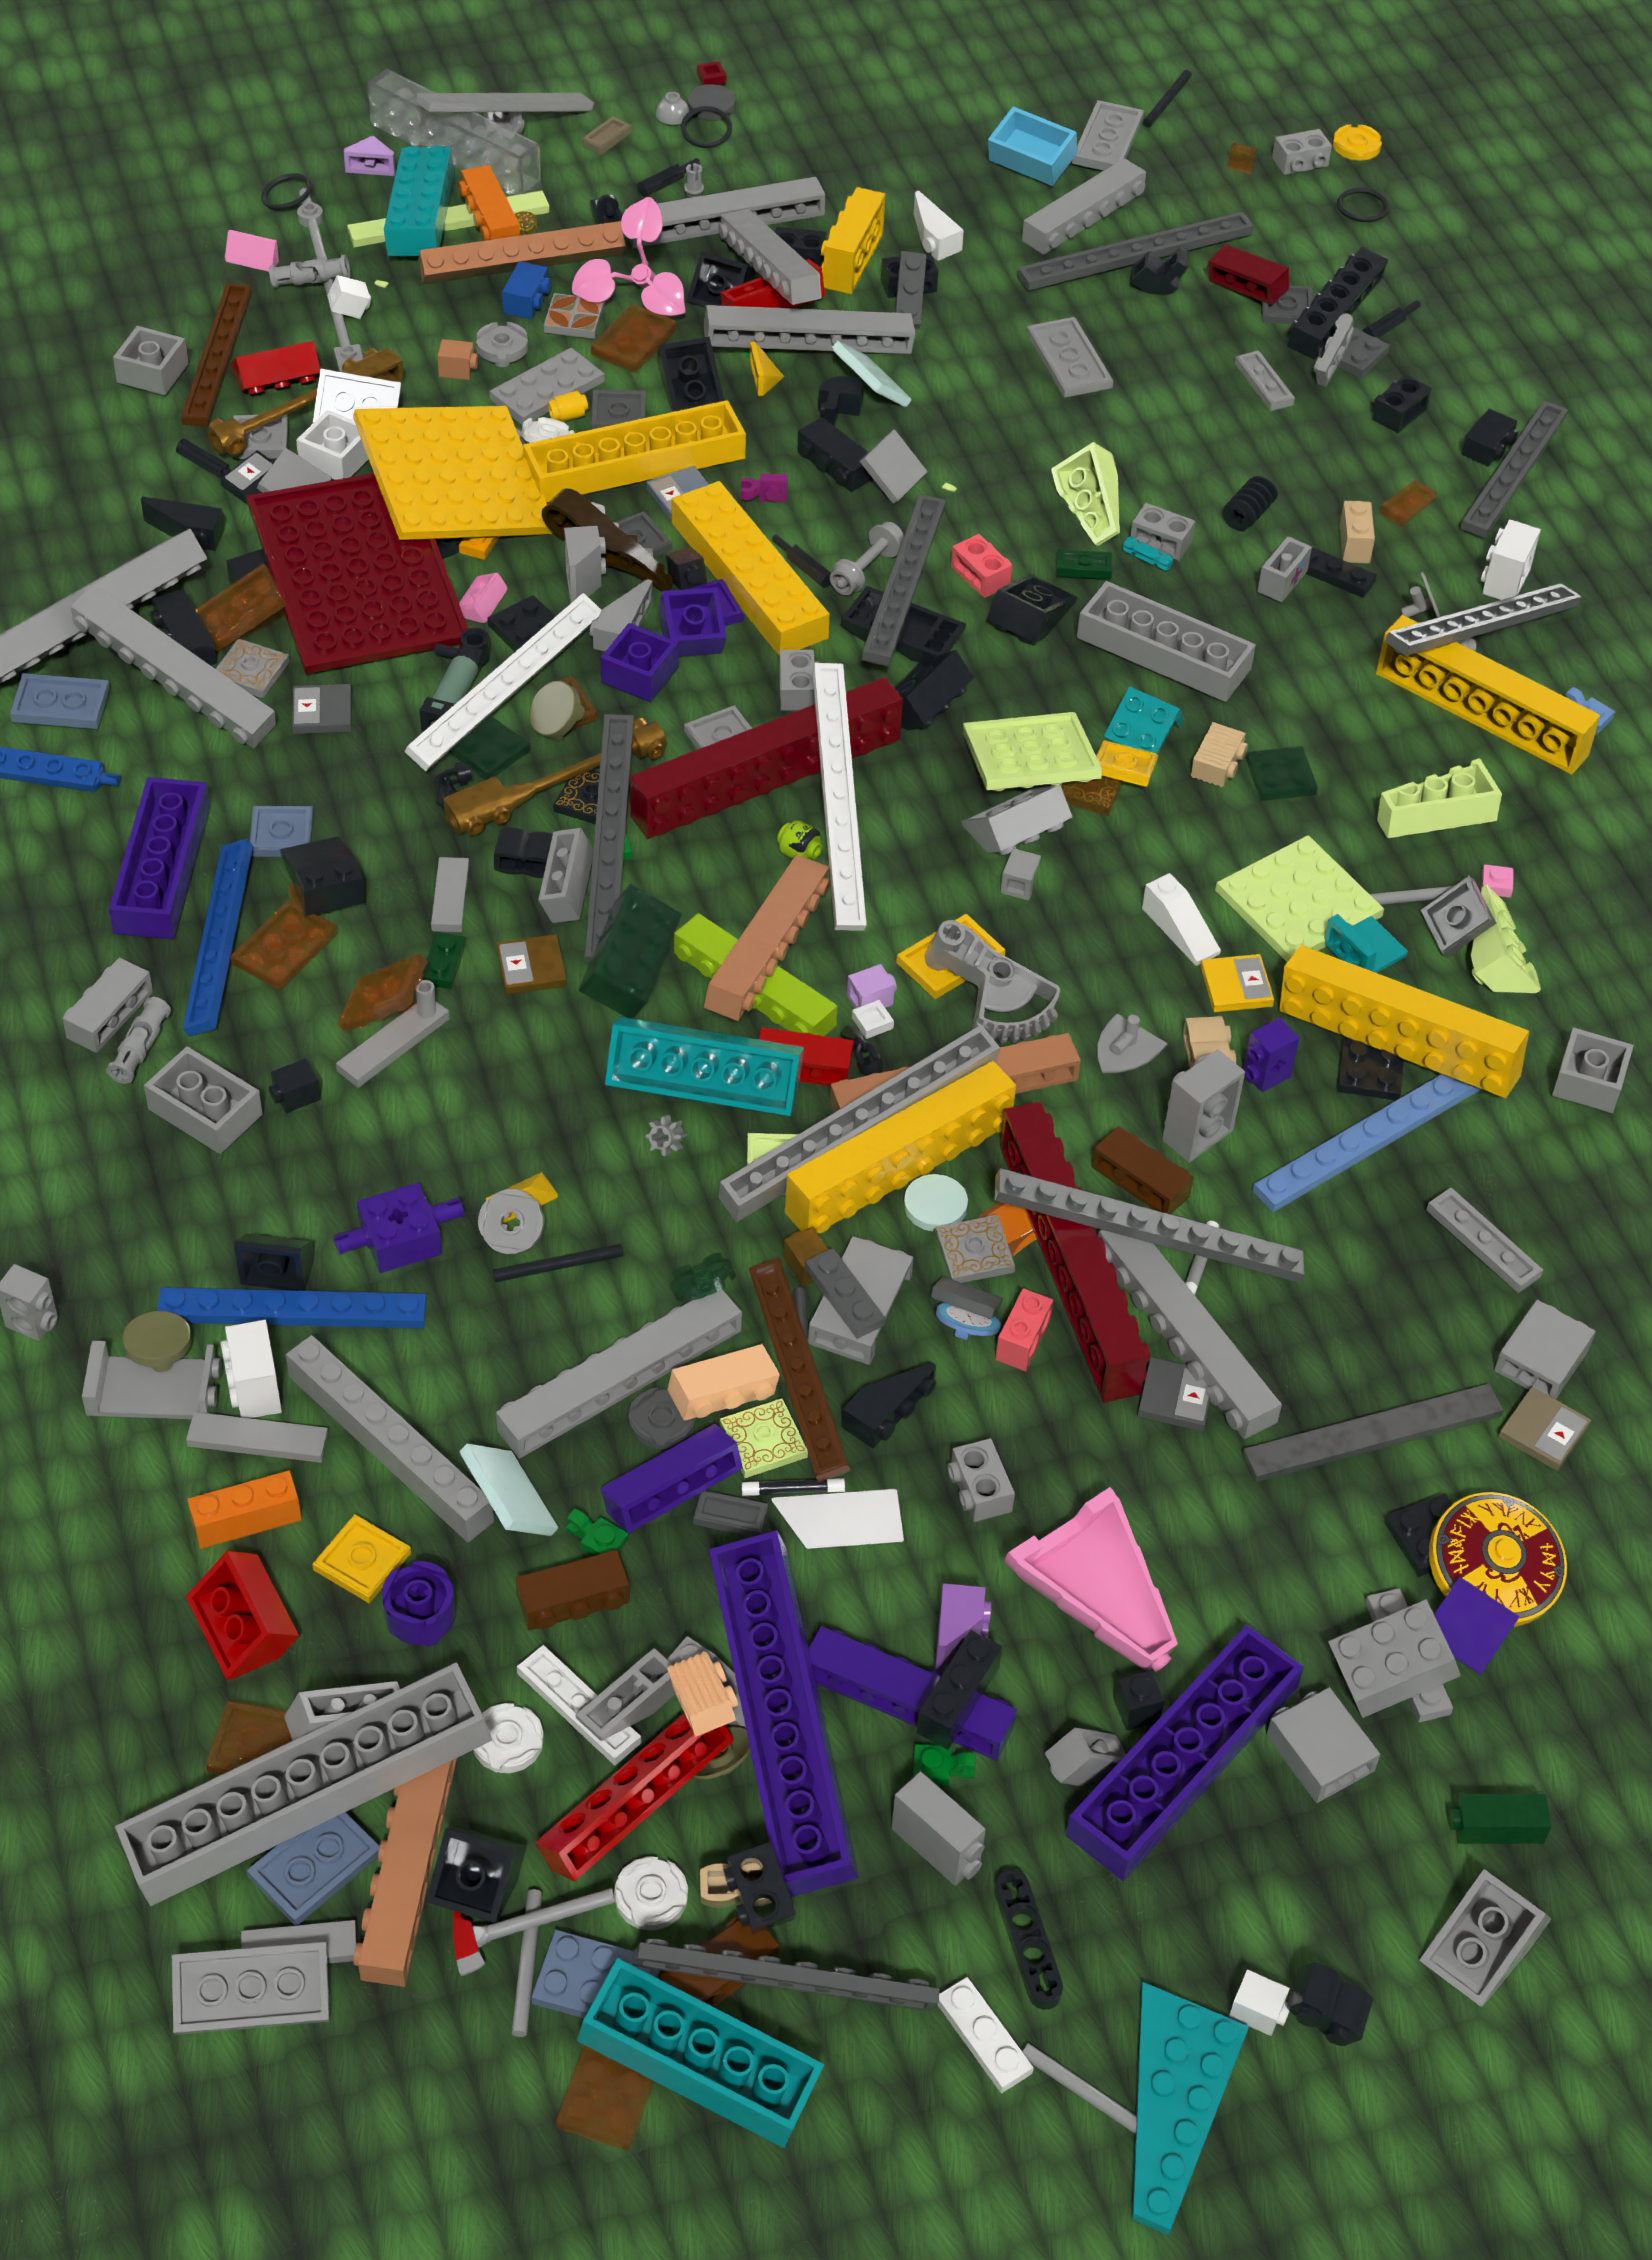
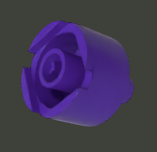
(419, 1603)

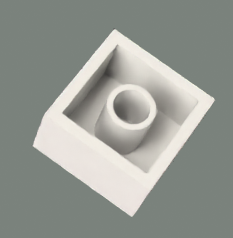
(333, 445)
(1510, 560)
(251, 1370)

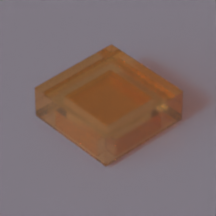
(1242, 158)

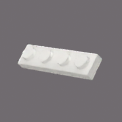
(570, 1695)

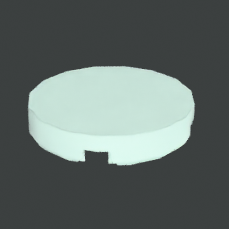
(935, 1201)

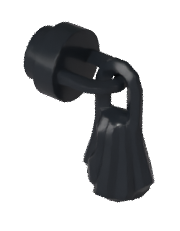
(463, 775)
(869, 1064)

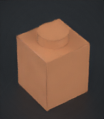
(456, 359)

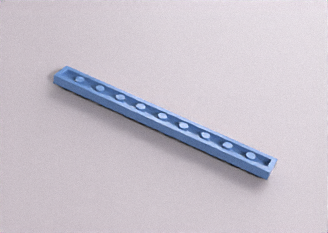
(1361, 1141)

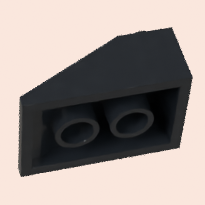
(689, 373)
(1029, 608)
(324, 875)

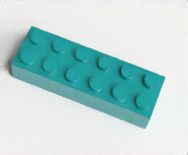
(419, 200)
(704, 1066)
(700, 2052)

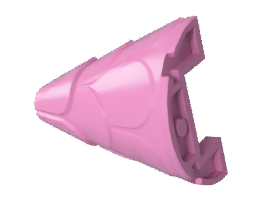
(1101, 1581)

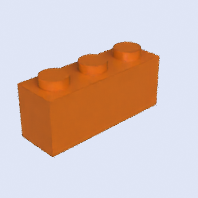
(244, 1509)

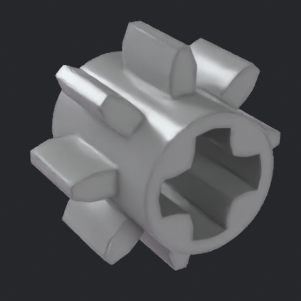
(669, 1128)

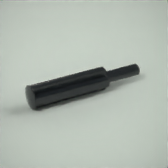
(664, 178)
(1390, 320)
(202, 458)
(804, 561)

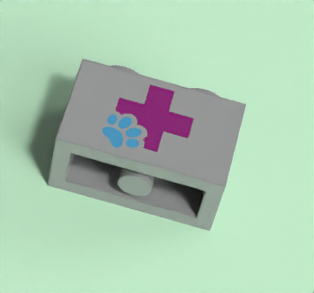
(1284, 569)

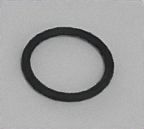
(706, 108)
(279, 179)
(1361, 218)

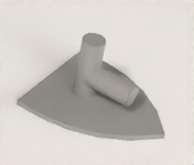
(1420, 604)
(1126, 1045)

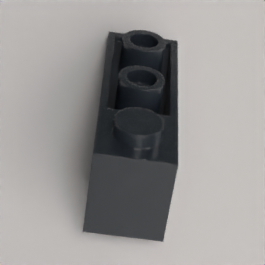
(881, 1405)

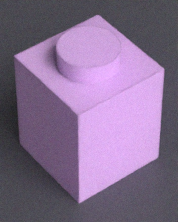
(871, 986)

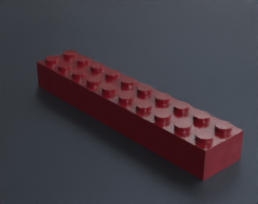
(756, 761)
(1077, 1261)

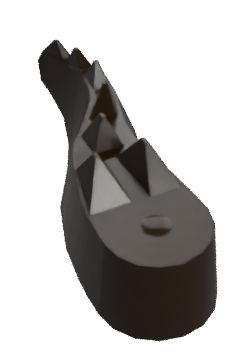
(622, 550)

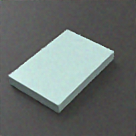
(871, 373)
(508, 1490)

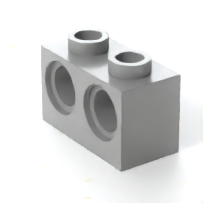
(1301, 151)
(1163, 530)
(796, 679)
(27, 1303)
(987, 1479)

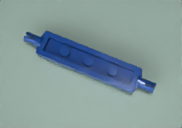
(54, 770)

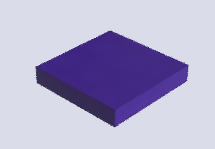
(1473, 1625)

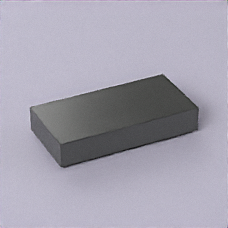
(966, 1297)
(730, 1514)

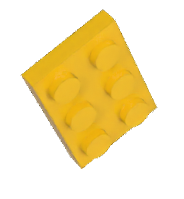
(938, 981)

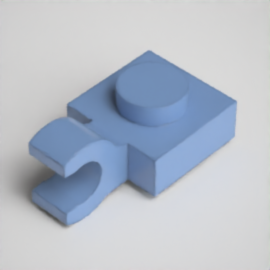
(1606, 713)

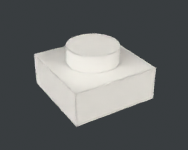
(872, 1019)

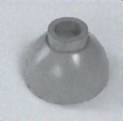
(671, 109)

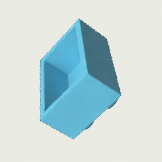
(1032, 146)

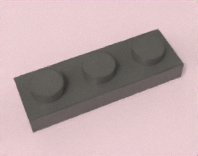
(911, 285)
(845, 1293)

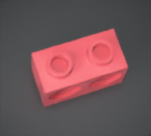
(981, 565)
(1024, 1329)

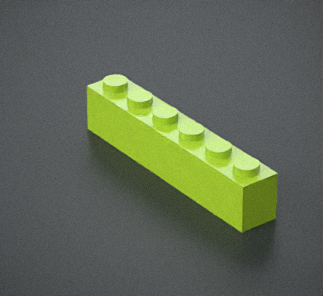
(784, 997)

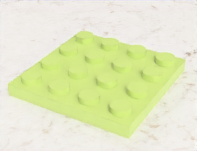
(1031, 751)
(1294, 896)

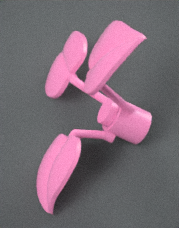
(661, 292)

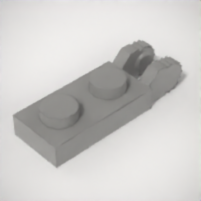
(1334, 349)

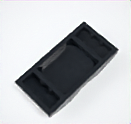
(923, 633)

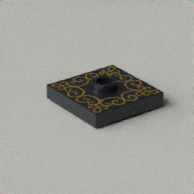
(580, 797)

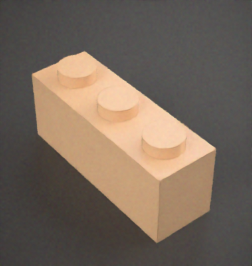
(723, 1382)

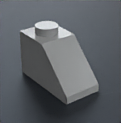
(1084, 1756)

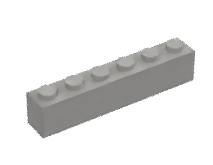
(1083, 206)

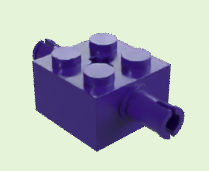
(399, 1227)

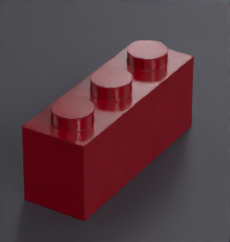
(1248, 274)

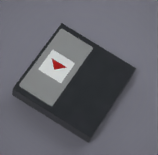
(246, 476)

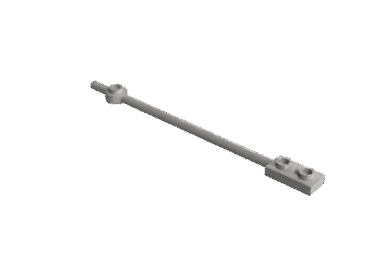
(311, 216)

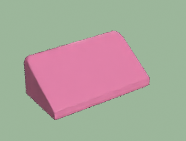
(251, 250)
(483, 597)

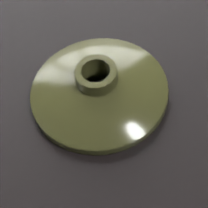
(729, 1758)

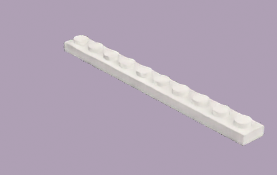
(503, 682)
(839, 797)

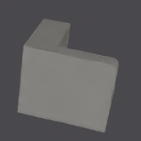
(1019, 874)

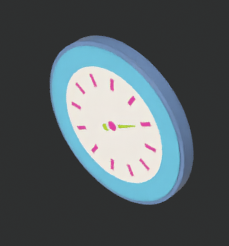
(966, 1322)

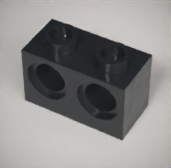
(804, 242)
(890, 269)
(1401, 403)
(768, 1886)

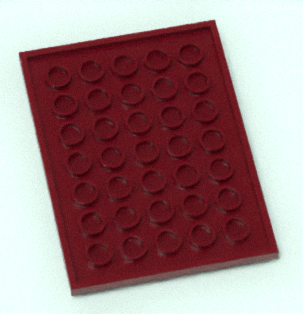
(349, 578)

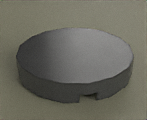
(713, 96)
(657, 1421)

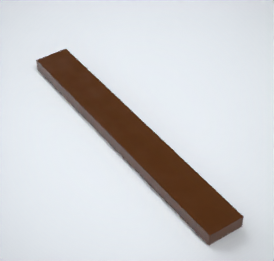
(216, 355)
(799, 1370)

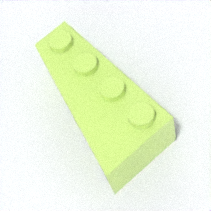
(1440, 803)

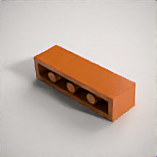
(488, 203)

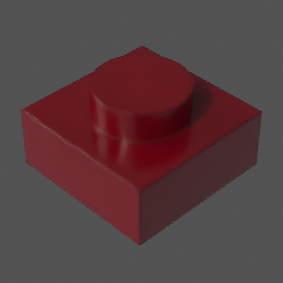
(711, 73)

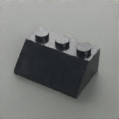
(931, 687)

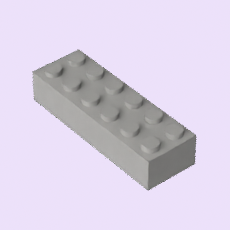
(1166, 641)

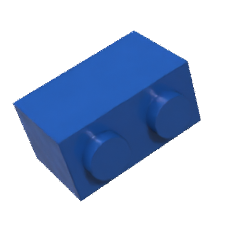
(526, 290)

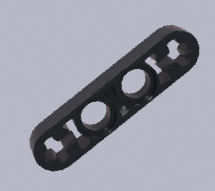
(1031, 1938)

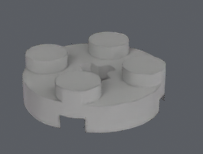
(502, 343)
(523, 1236)

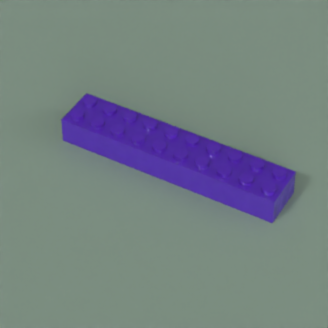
(783, 1714)

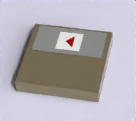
(1544, 1428)

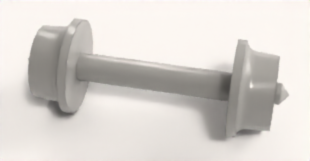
(848, 576)

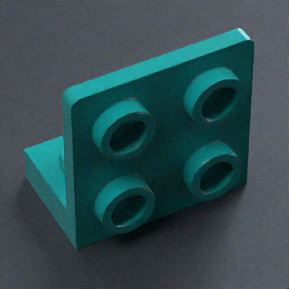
(1143, 721)
(1363, 944)

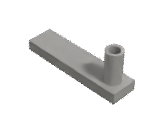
(395, 1037)

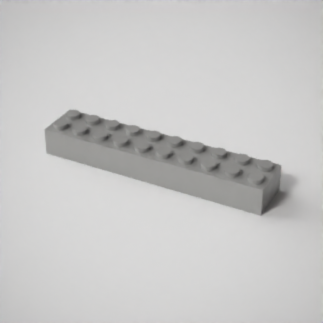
(128, 584)
(302, 1784)

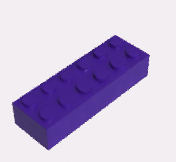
(159, 858)

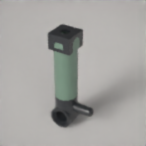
(459, 676)

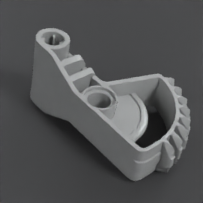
(970, 957)

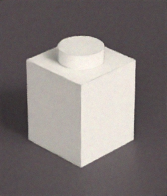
(349, 297)
(1260, 2003)

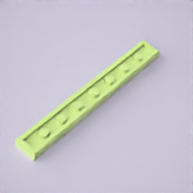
(456, 218)

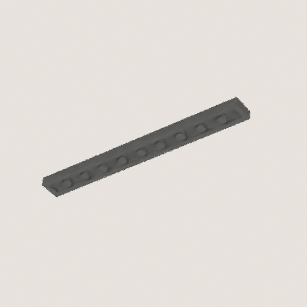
(1132, 250)
(903, 581)
(1482, 619)
(610, 824)
(1148, 1225)

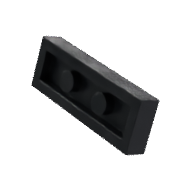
(1340, 573)

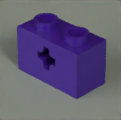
(1270, 1055)

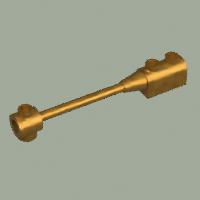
(230, 434)
(492, 801)

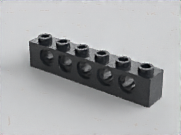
(1339, 296)

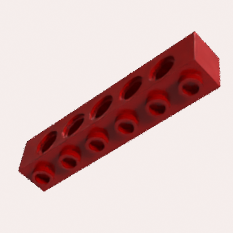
(629, 1797)

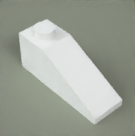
(936, 230)
(1179, 918)

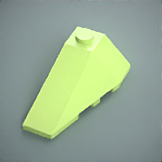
(1091, 490)
(1499, 953)

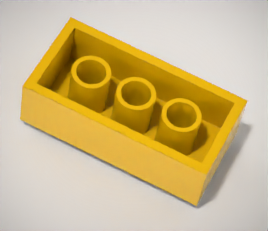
(853, 240)

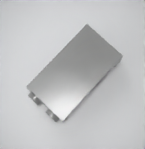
(881, 1275)
(131, 1390)

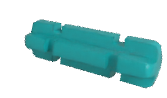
(1147, 553)

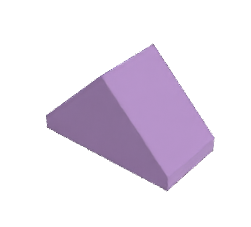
(369, 157)

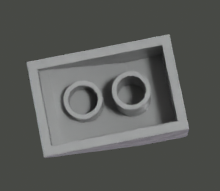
(1485, 1938)

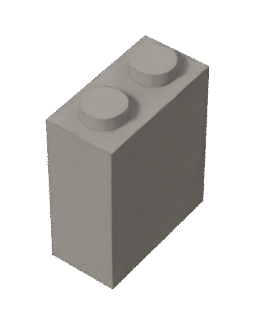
(1545, 1350)
(1322, 1744)
(938, 1829)

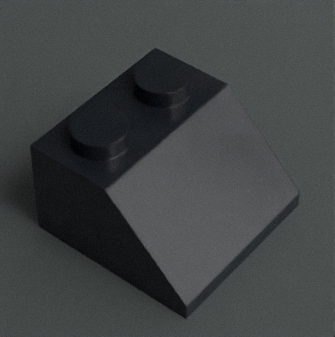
(716, 275)
(273, 1262)
(475, 1873)

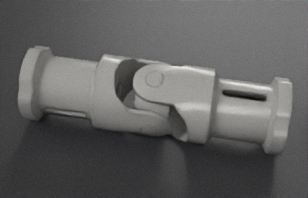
(306, 271)
(138, 1040)

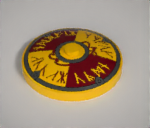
(1502, 1551)

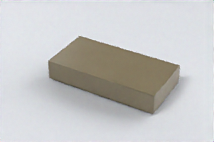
(606, 135)

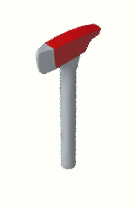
(470, 1938)

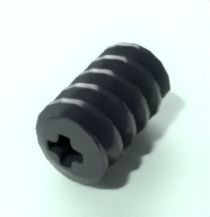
(1250, 503)

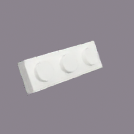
(984, 2035)

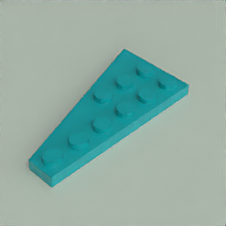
(1180, 2084)

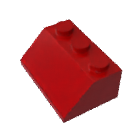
(276, 368)
(241, 1614)

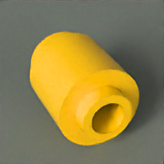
(568, 406)

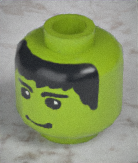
(800, 840)

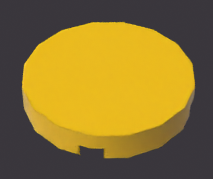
(1357, 143)

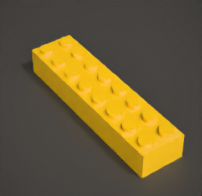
(636, 450)
(751, 568)
(1494, 699)
(1403, 1021)
(899, 1149)

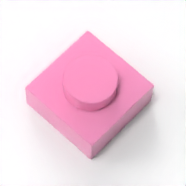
(1498, 879)

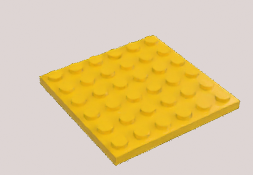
(452, 471)

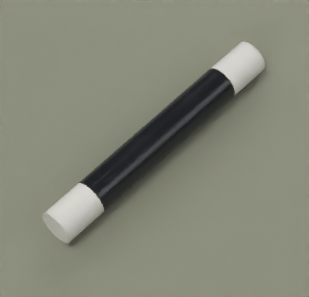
(792, 1487)

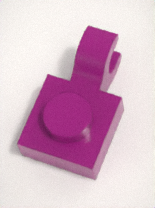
(769, 487)

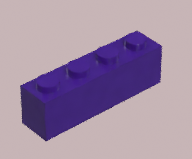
(671, 1478)

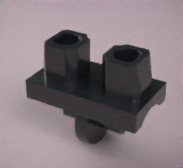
(606, 209)

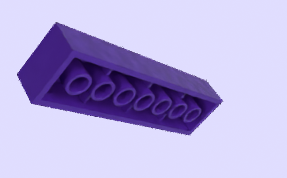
(1184, 1752)

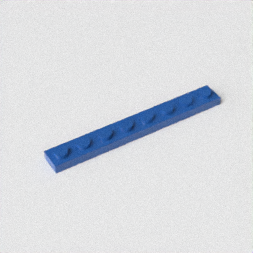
(217, 938)
(296, 1307)

